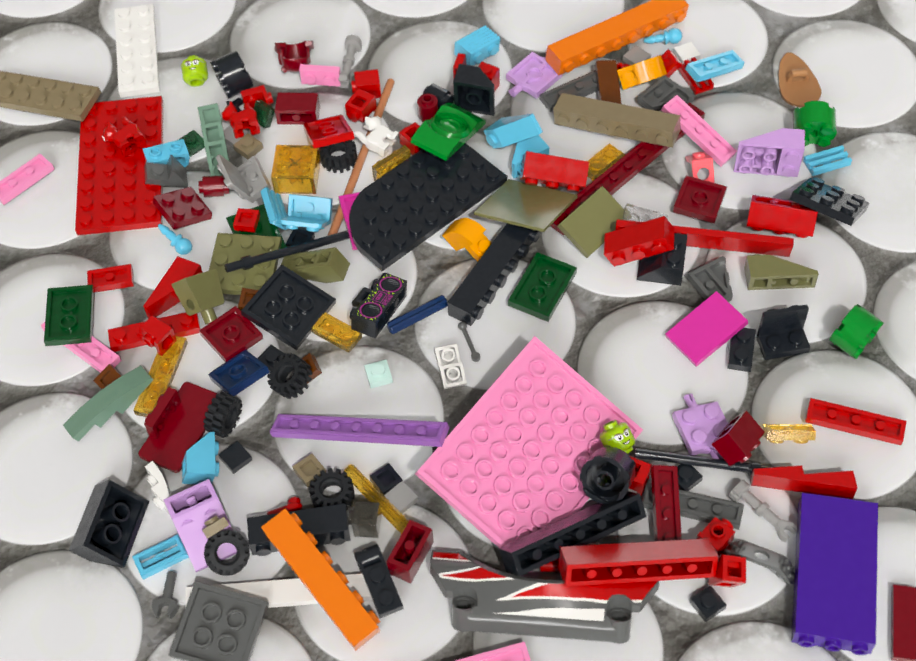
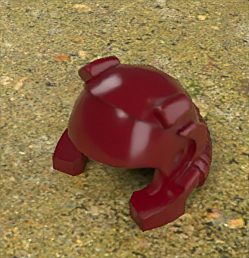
(293, 55)

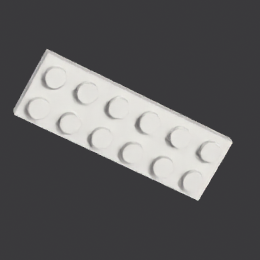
(136, 51)

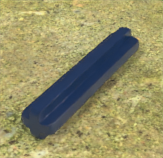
(417, 314)

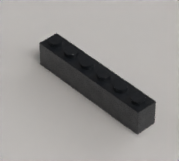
(491, 273)
(575, 530)

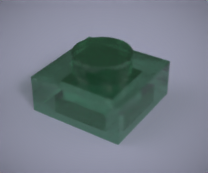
(264, 113)
(193, 142)

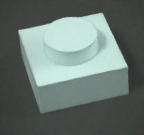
(378, 373)

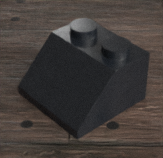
(474, 90)
(665, 267)

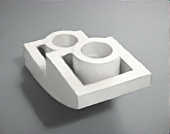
(450, 366)
(158, 485)

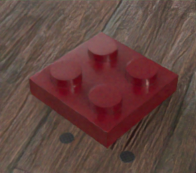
(700, 199)
(182, 207)
(231, 334)

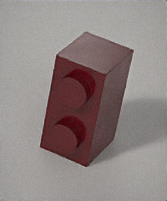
(297, 108)
(738, 439)
(410, 551)

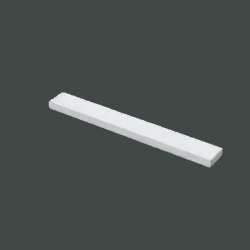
(287, 591)

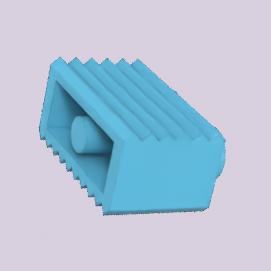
(478, 45)

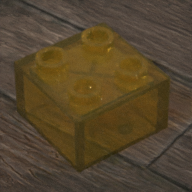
(295, 169)

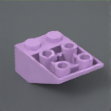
(772, 153)
(189, 513)

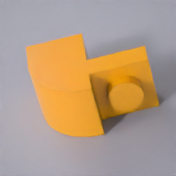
(642, 72)
(468, 235)

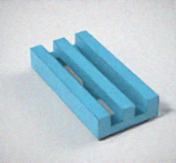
(826, 157)
(274, 207)
(162, 560)

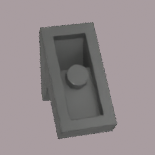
(168, 174)

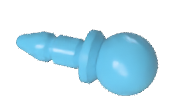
(673, 36)
(182, 245)

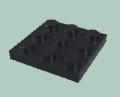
(830, 200)
(288, 306)

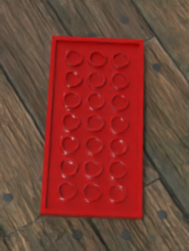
(113, 186)

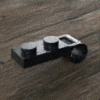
(378, 580)

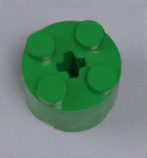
(817, 121)
(856, 331)

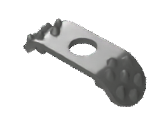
(775, 561)

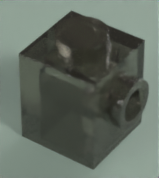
(365, 519)

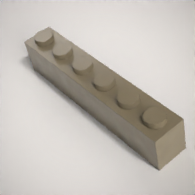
(617, 120)

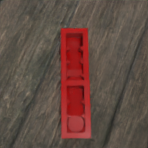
(792, 478)

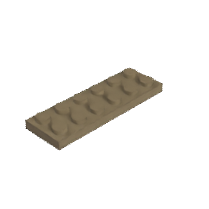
(47, 96)

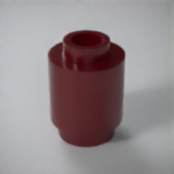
(427, 106)
(213, 186)

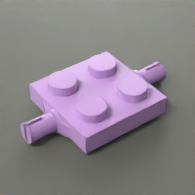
(532, 76)
(700, 426)

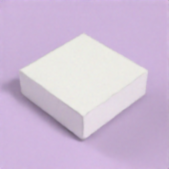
(686, 52)

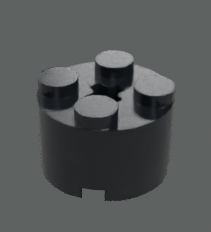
(232, 74)
(613, 463)

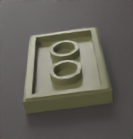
(591, 221)

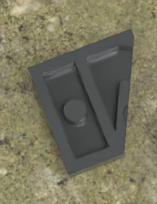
(661, 93)
(712, 278)

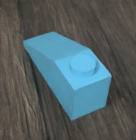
(512, 130)

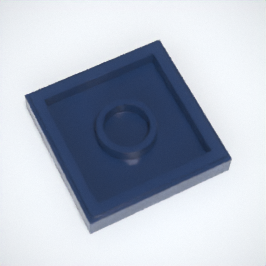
(238, 373)

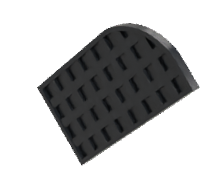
(418, 202)

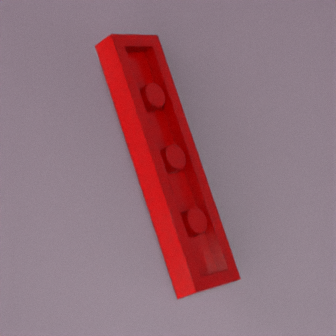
(129, 336)
(856, 421)

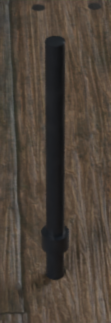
(248, 262)
(697, 461)

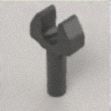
(166, 599)

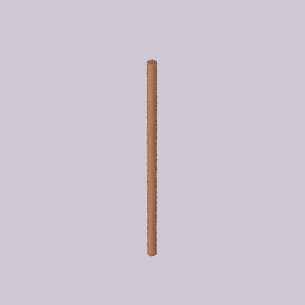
(361, 157)

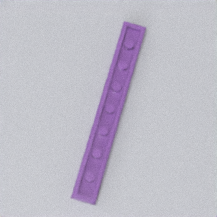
(360, 430)

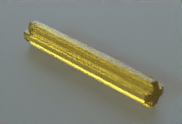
(387, 509)

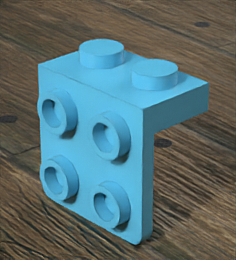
(308, 212)

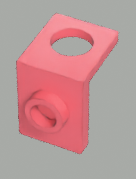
(701, 160)

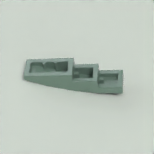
(213, 136)
(105, 403)

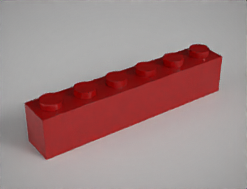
(637, 562)

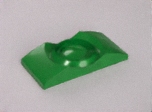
(447, 130)

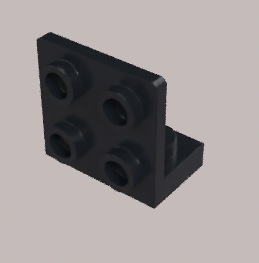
(782, 332)

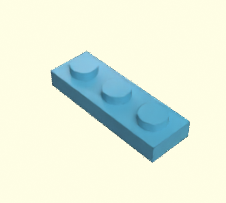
(714, 66)

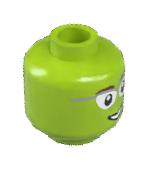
(194, 71)
(617, 436)

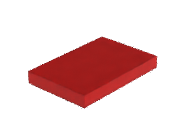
(328, 131)

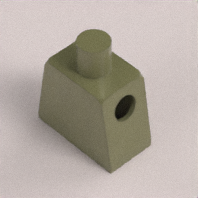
(200, 294)

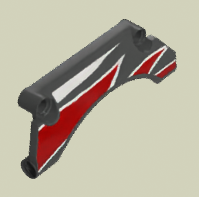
(535, 607)

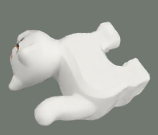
(379, 137)

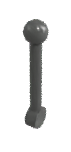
(475, 356)

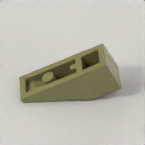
(318, 265)
(771, 272)

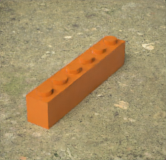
(320, 578)

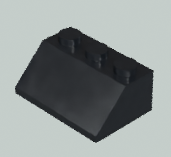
(109, 525)

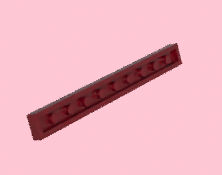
(621, 172)

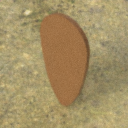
(797, 81)

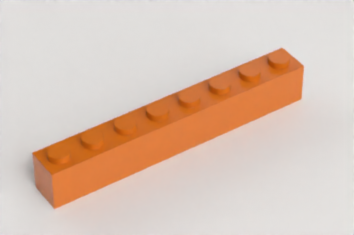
(614, 34)

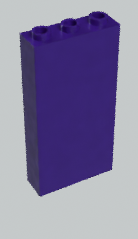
(835, 574)

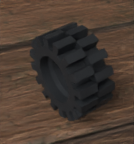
(338, 162)
(298, 380)
(222, 414)
(332, 479)
(237, 564)

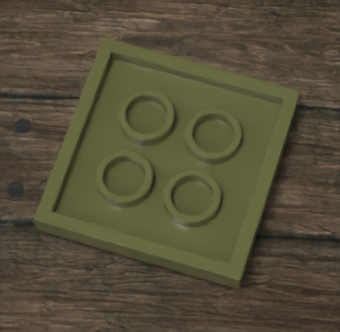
(231, 248)

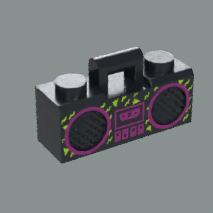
(377, 305)

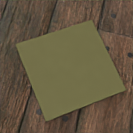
(525, 205)

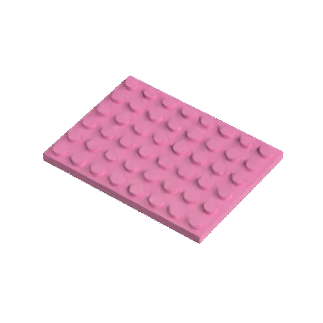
(523, 448)

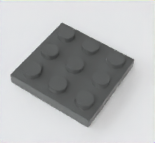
(218, 625)

